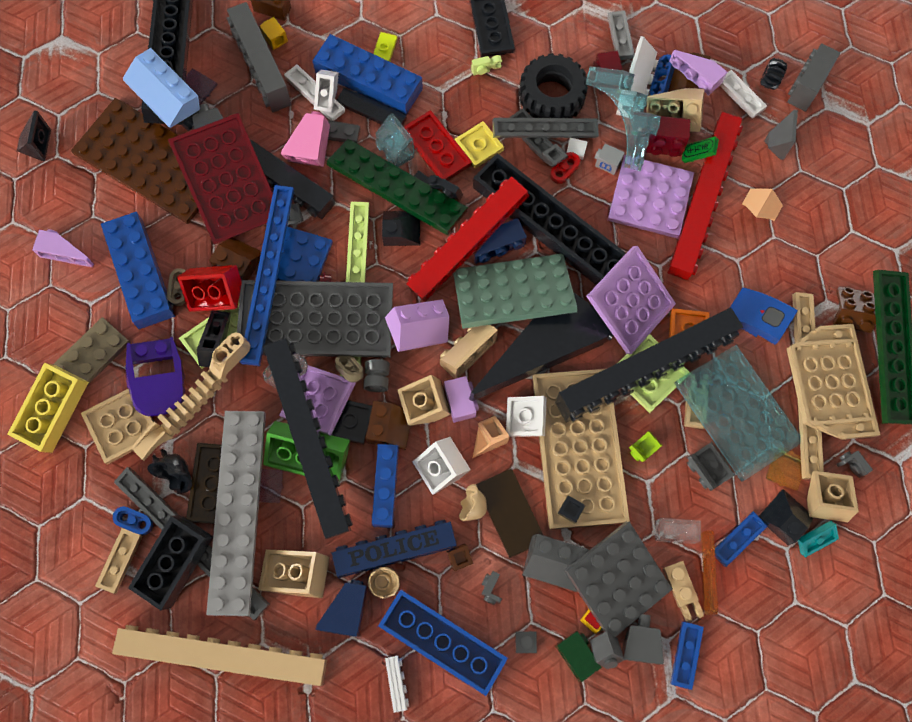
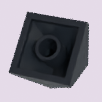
(35, 137)

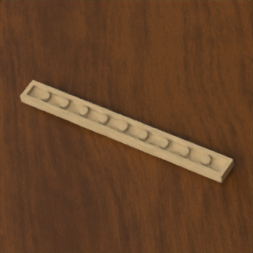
(811, 438)

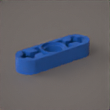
(660, 71)

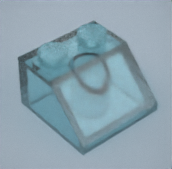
(394, 141)

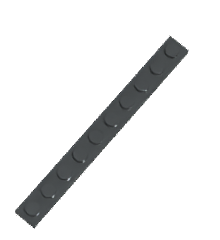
(160, 513)

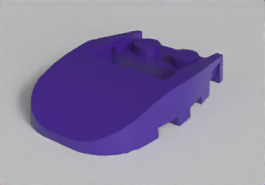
(158, 392)

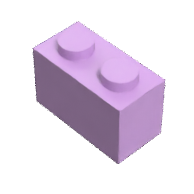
(458, 396)

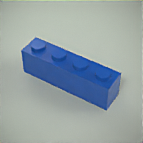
(385, 486)

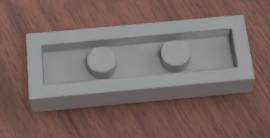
(620, 34)

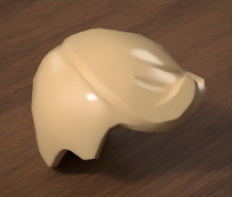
(474, 505)

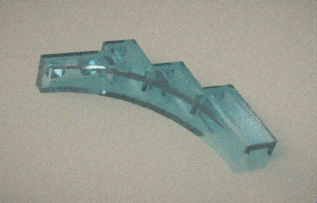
(631, 105)

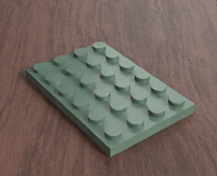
(514, 291)

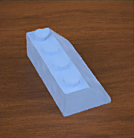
(161, 88)

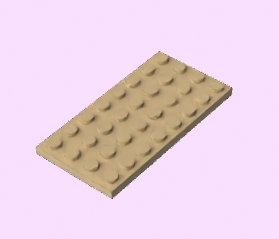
(580, 458)

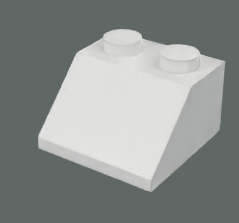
(441, 465)

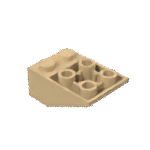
(680, 103)

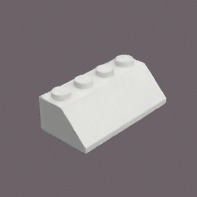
(642, 66)

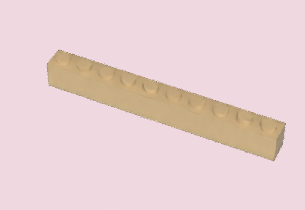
(220, 657)

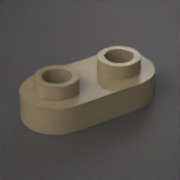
(174, 288)
(349, 368)

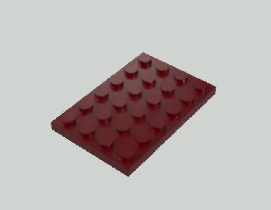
(224, 177)

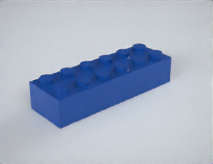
(369, 74)
(137, 270)
(443, 642)

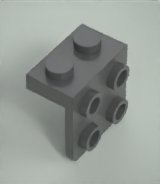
(710, 467)

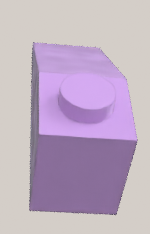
(55, 247)

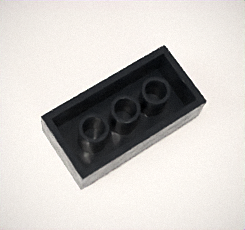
(170, 562)

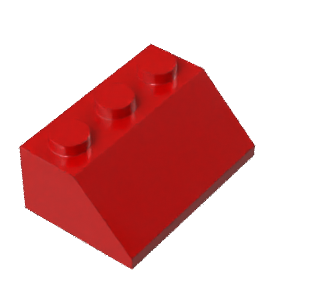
(211, 288)

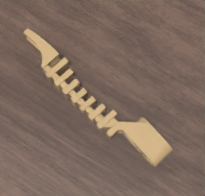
(217, 372)

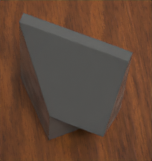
(783, 136)

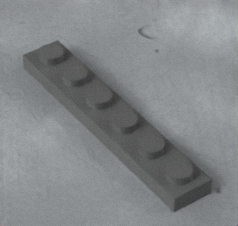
(545, 127)

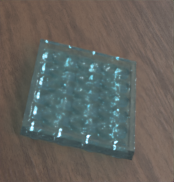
(738, 412)

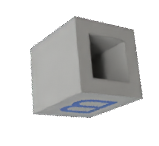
(609, 158)

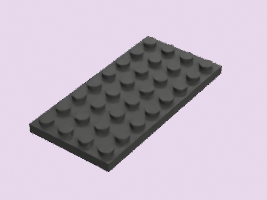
(326, 317)

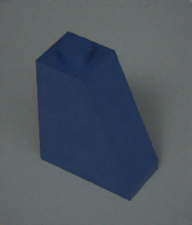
(345, 611)

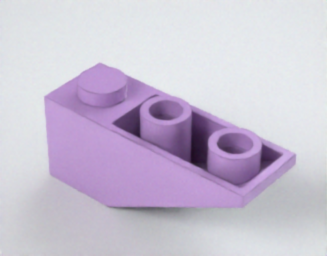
(701, 71)

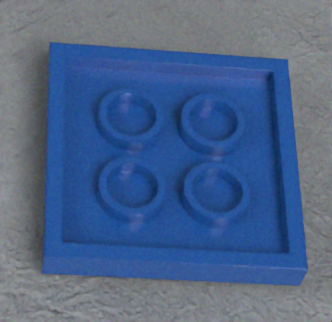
(303, 256)

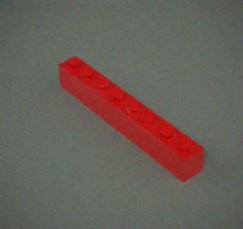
(467, 239)

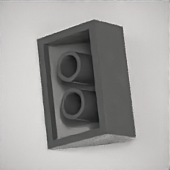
(548, 560)

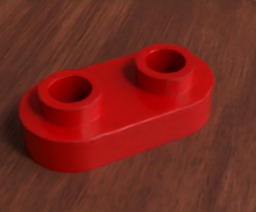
(564, 168)

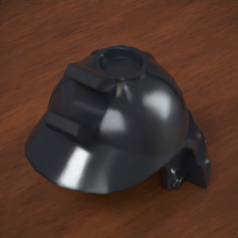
(173, 469)

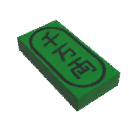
(700, 149)

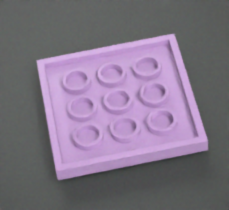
(651, 198)
(631, 300)

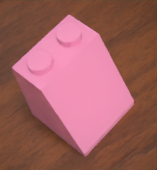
(308, 141)

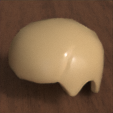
(383, 582)

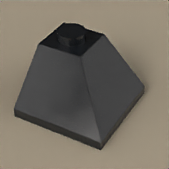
(400, 229)
(786, 518)

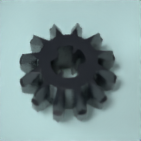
(773, 73)

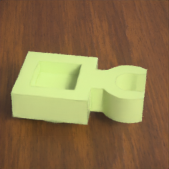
(484, 64)

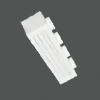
(396, 685)

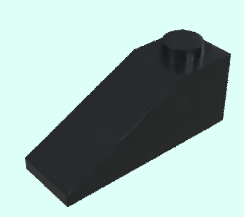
(213, 335)

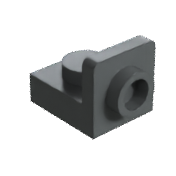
(857, 463)

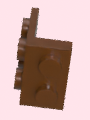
(856, 308)

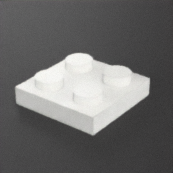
(526, 416)

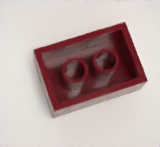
(670, 137)

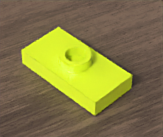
(385, 46)

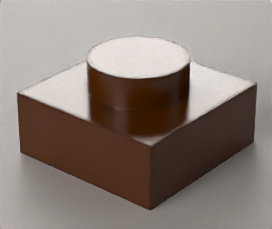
(459, 557)

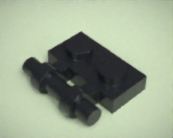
(447, 187)

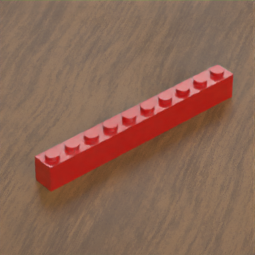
(704, 198)

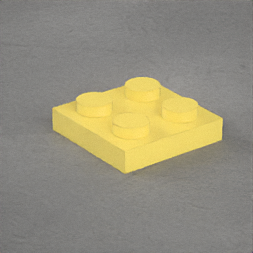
(479, 144)

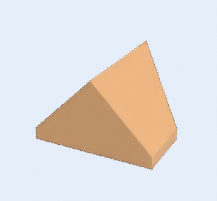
(763, 203)
(489, 436)

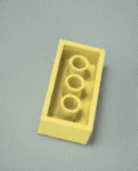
(48, 408)

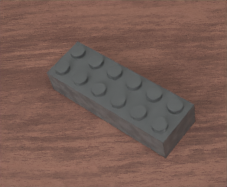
(258, 57)

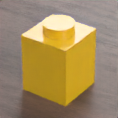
(273, 33)

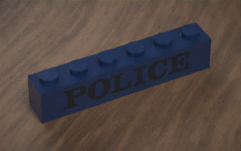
(393, 549)

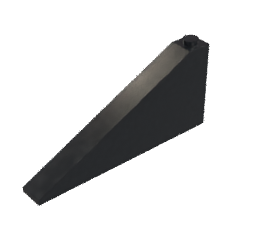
(546, 344)

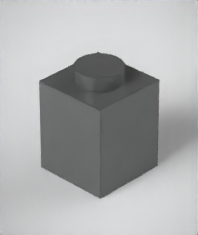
(607, 650)

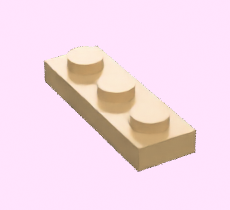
(118, 561)

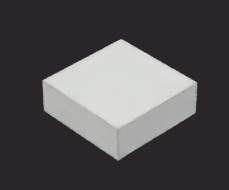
(578, 147)

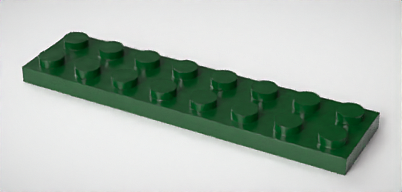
(397, 186)
(894, 345)

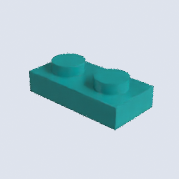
(818, 538)

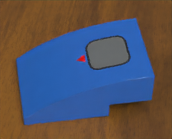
(762, 314)

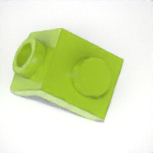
(645, 447)

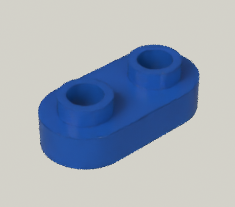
(134, 520)

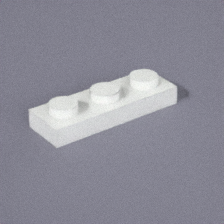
(742, 95)

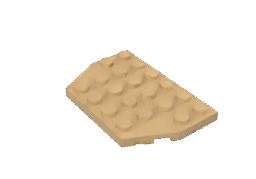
(833, 383)

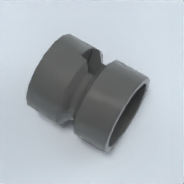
(376, 375)

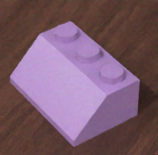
(419, 325)

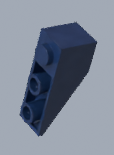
(505, 238)

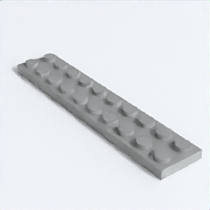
(236, 514)

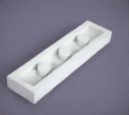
(306, 86)

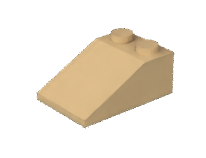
(294, 573)

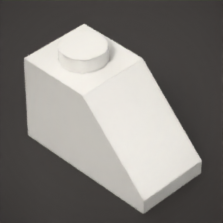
(325, 90)

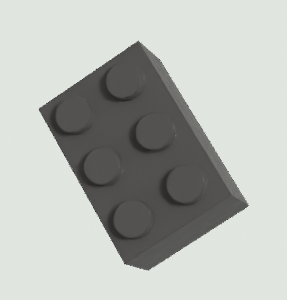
(812, 76)

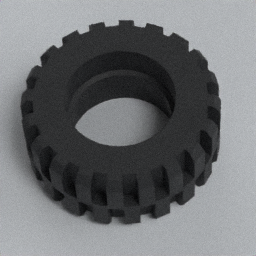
(553, 69)

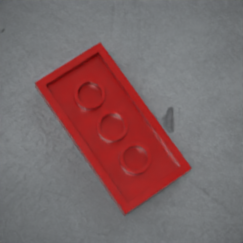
(437, 146)

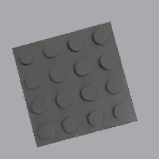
(618, 579)

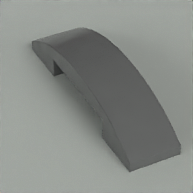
(542, 147)

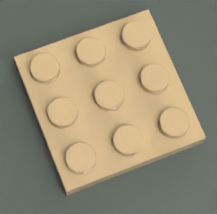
(115, 426)

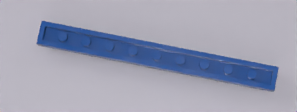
(267, 274)

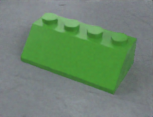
(282, 453)

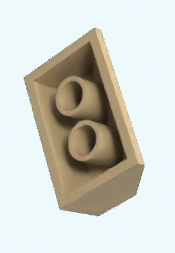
(468, 349)

